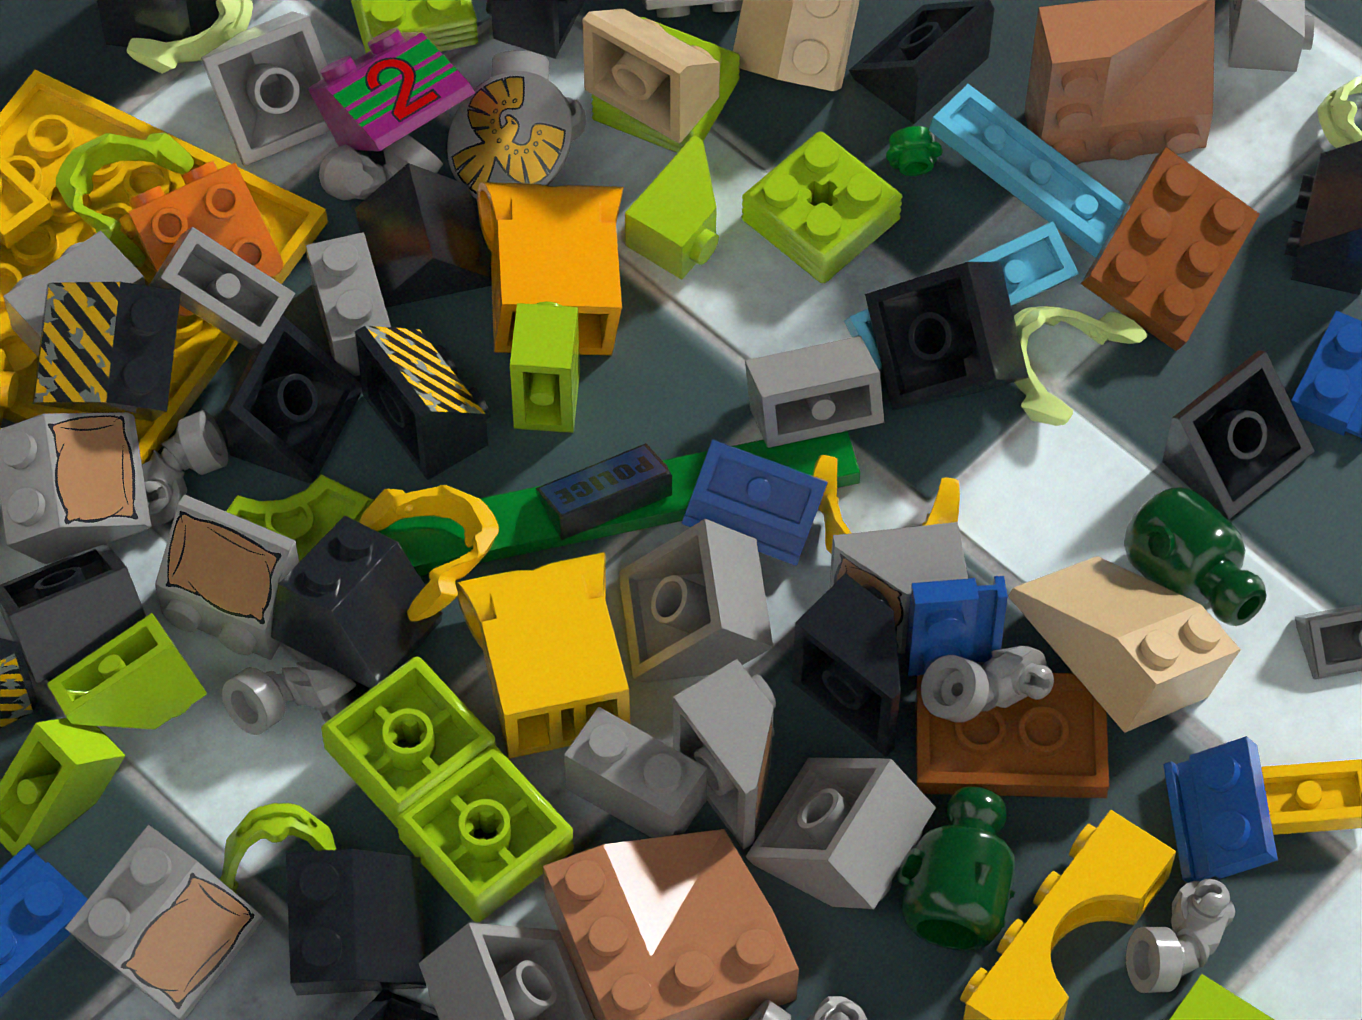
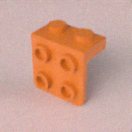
(213, 204)

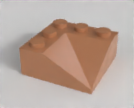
(1122, 77)
(670, 930)

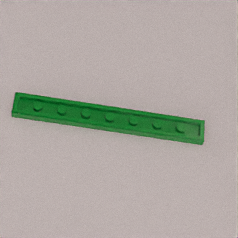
(528, 529)

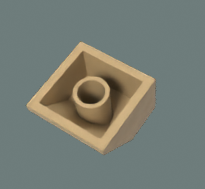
(797, 40)
(648, 72)

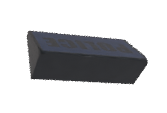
(605, 491)

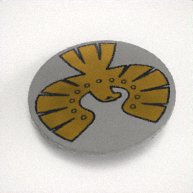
(510, 132)

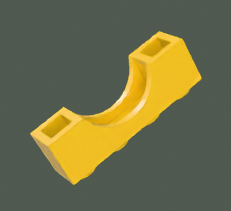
(1110, 879)

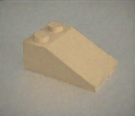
(1128, 639)

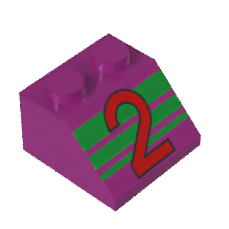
(387, 90)

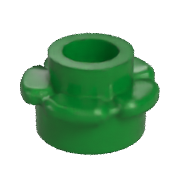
(913, 150)

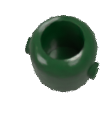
(1194, 552)
(960, 875)

